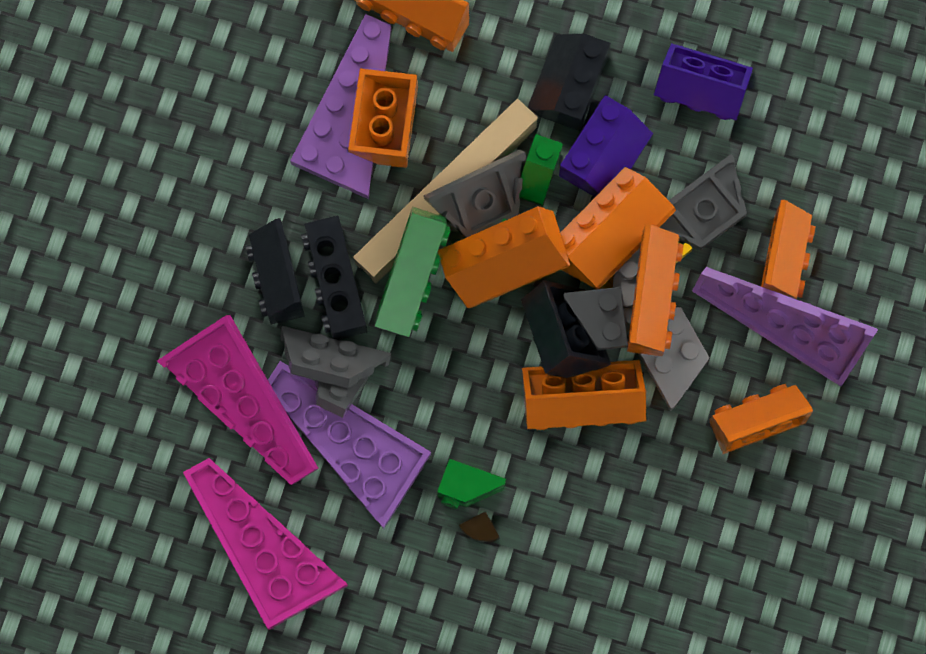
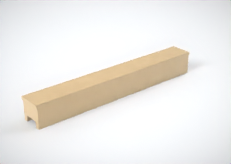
(491, 145)

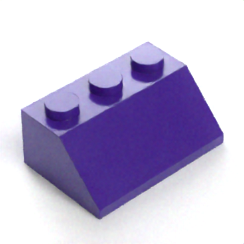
(703, 82)
(604, 147)

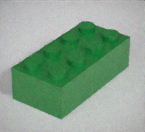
(410, 272)

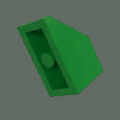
(539, 169)
(467, 485)

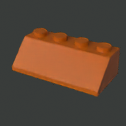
(436, 20)
(612, 227)
(504, 256)
(653, 291)
(591, 398)

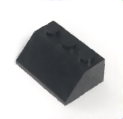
(569, 79)
(274, 273)
(559, 337)

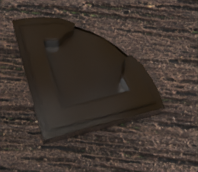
(480, 528)

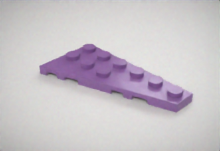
(327, 137)
(363, 451)

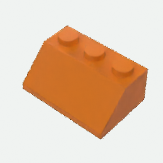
(383, 117)
(787, 250)
(760, 417)

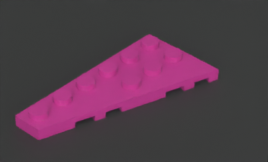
(235, 389)
(269, 559)

